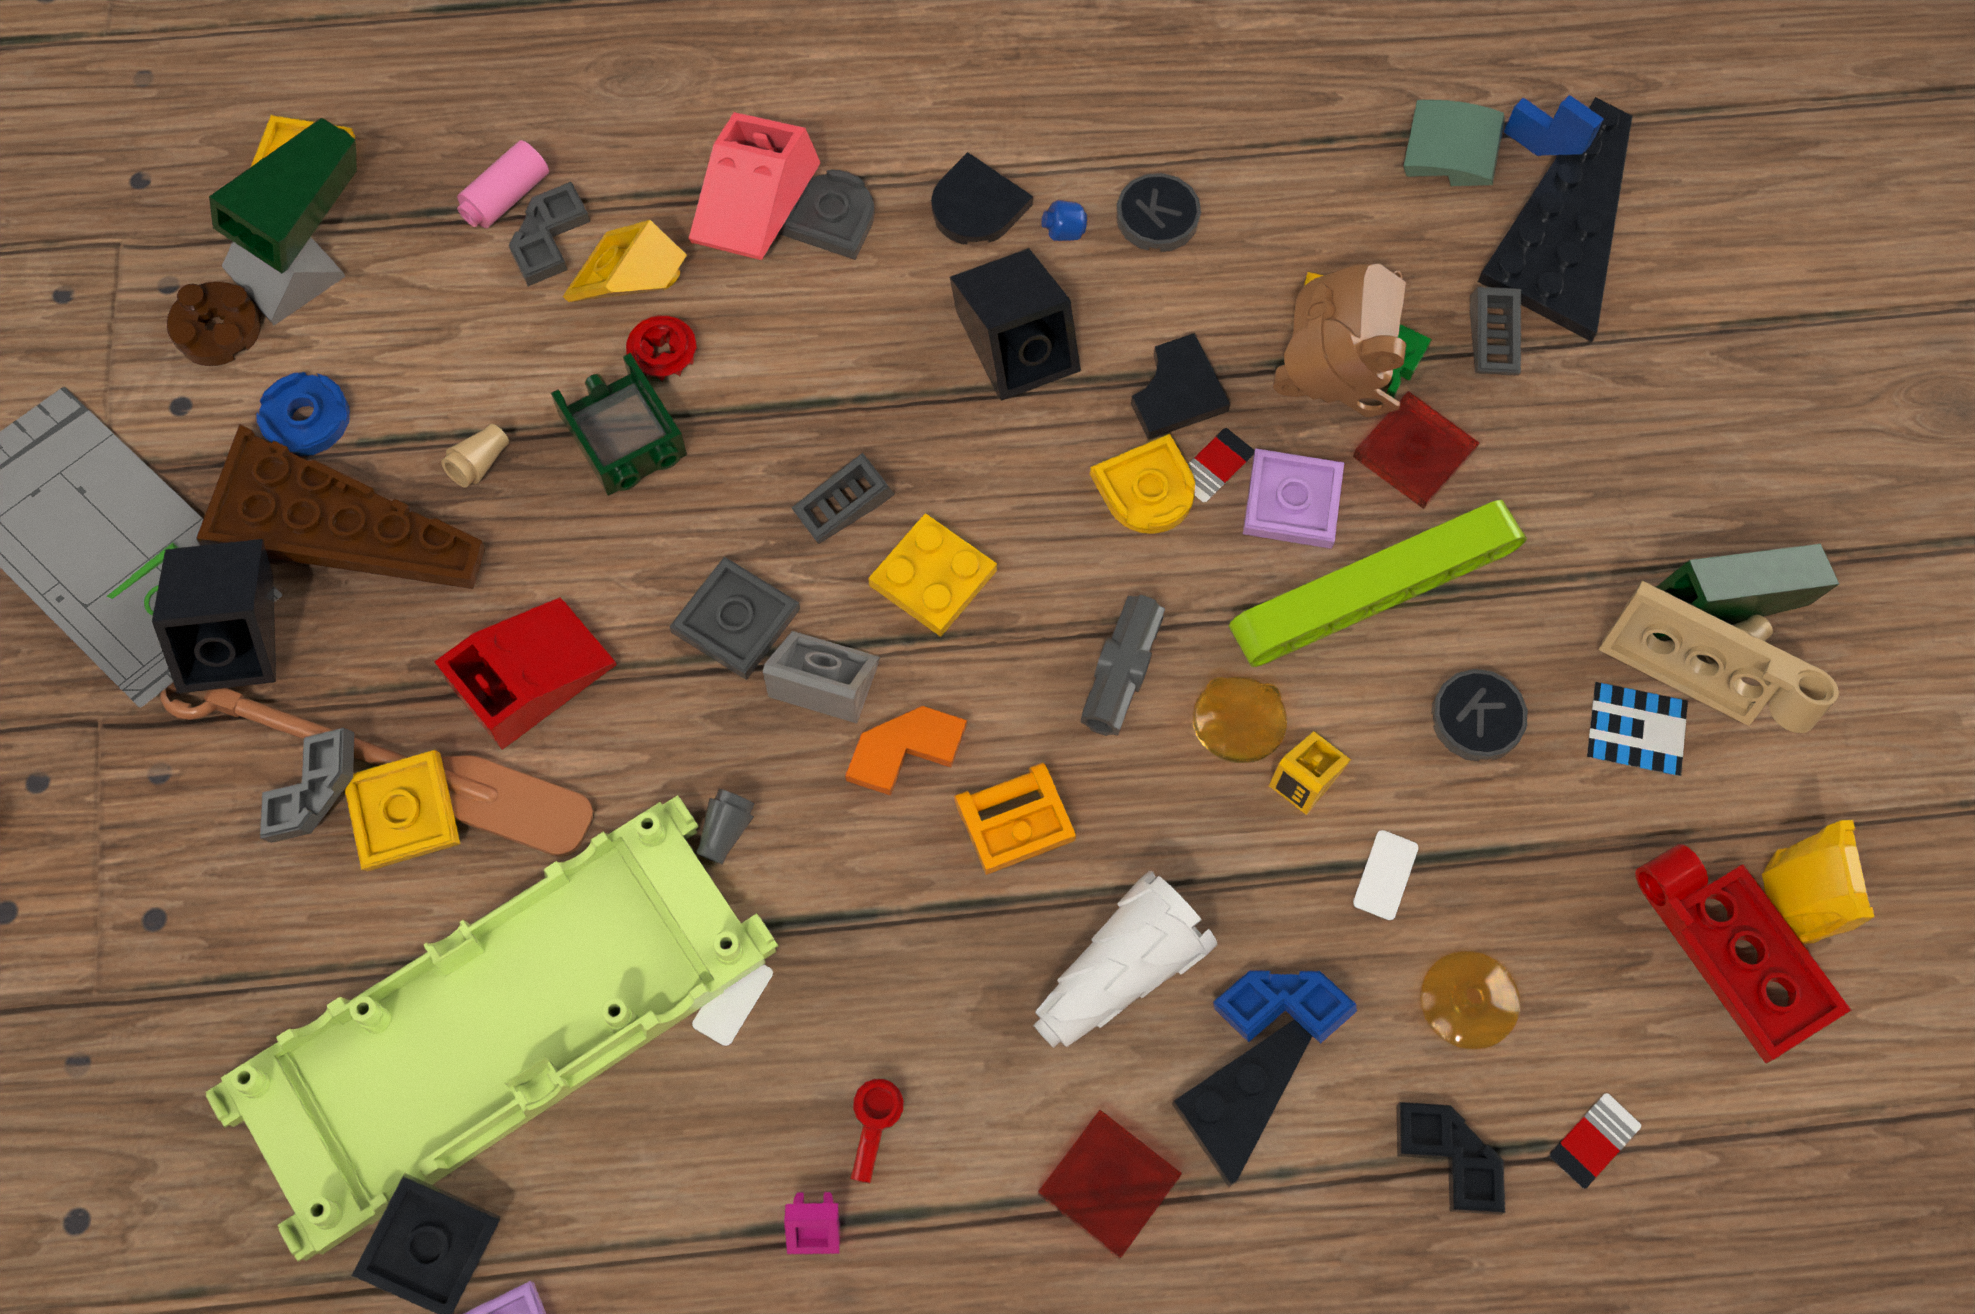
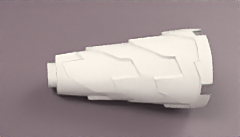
(1128, 958)

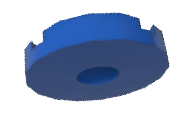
(314, 433)

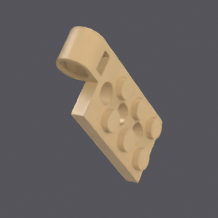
(1796, 688)

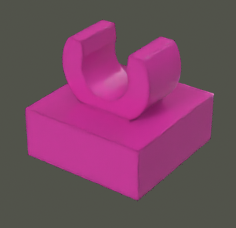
(812, 1226)

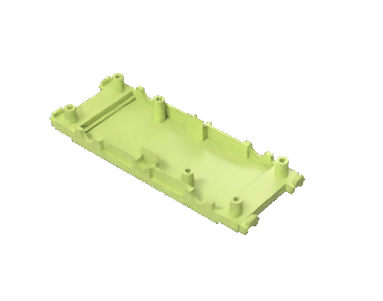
(490, 1026)

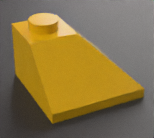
(628, 263)

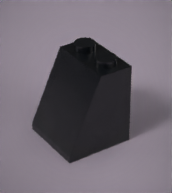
(1017, 323)
(217, 616)

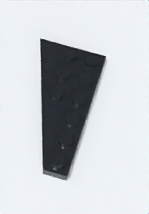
(1566, 231)

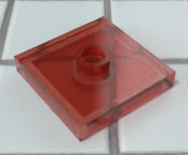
(1416, 450)
(1109, 1184)

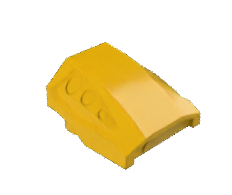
(1819, 884)

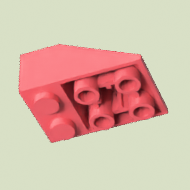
(752, 184)

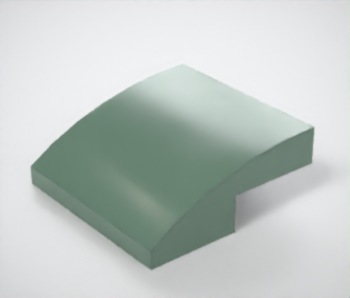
(1454, 142)

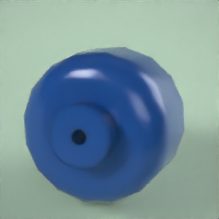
(1065, 220)

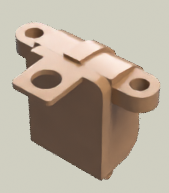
(1346, 339)

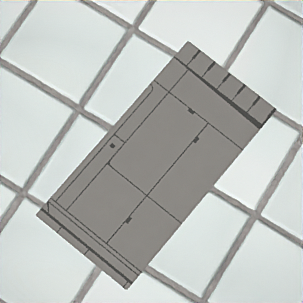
(78, 525)

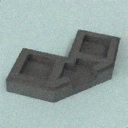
(546, 217)
(325, 775)

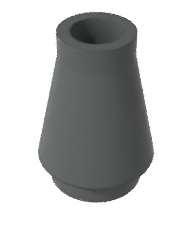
(723, 825)

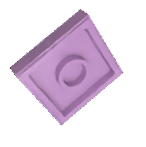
(1293, 498)

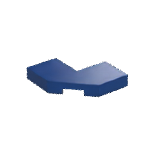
(1566, 134)
(1306, 997)

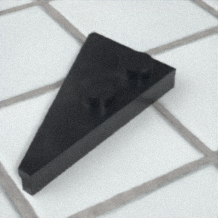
(1237, 1101)

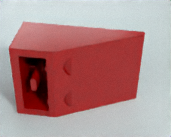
(524, 668)

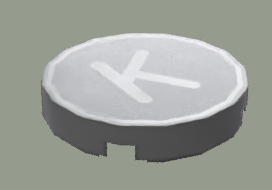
(1158, 212)
(1479, 715)

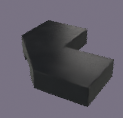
(1473, 1167)

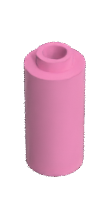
(502, 185)

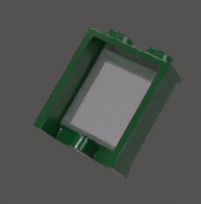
(622, 429)

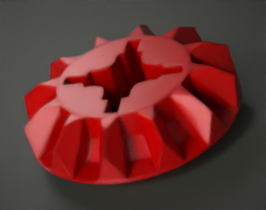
(655, 332)

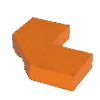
(917, 733)

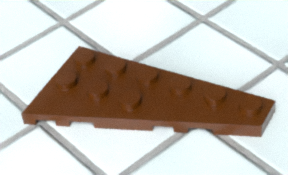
(330, 519)

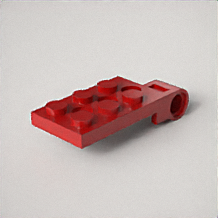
(1677, 892)

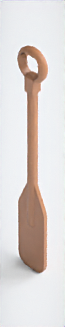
(479, 790)

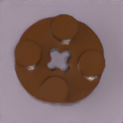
(206, 301)

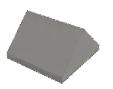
(284, 293)
(820, 676)

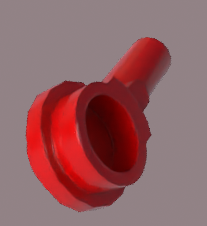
(877, 1107)

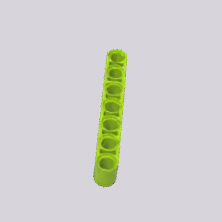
(1376, 583)

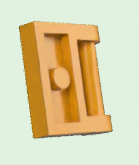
(1020, 831)

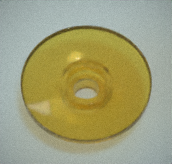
(1454, 1015)

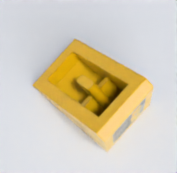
(1308, 772)

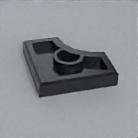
(1181, 391)

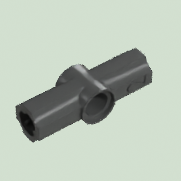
(1122, 665)

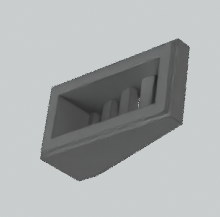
(1510, 302)
(844, 478)

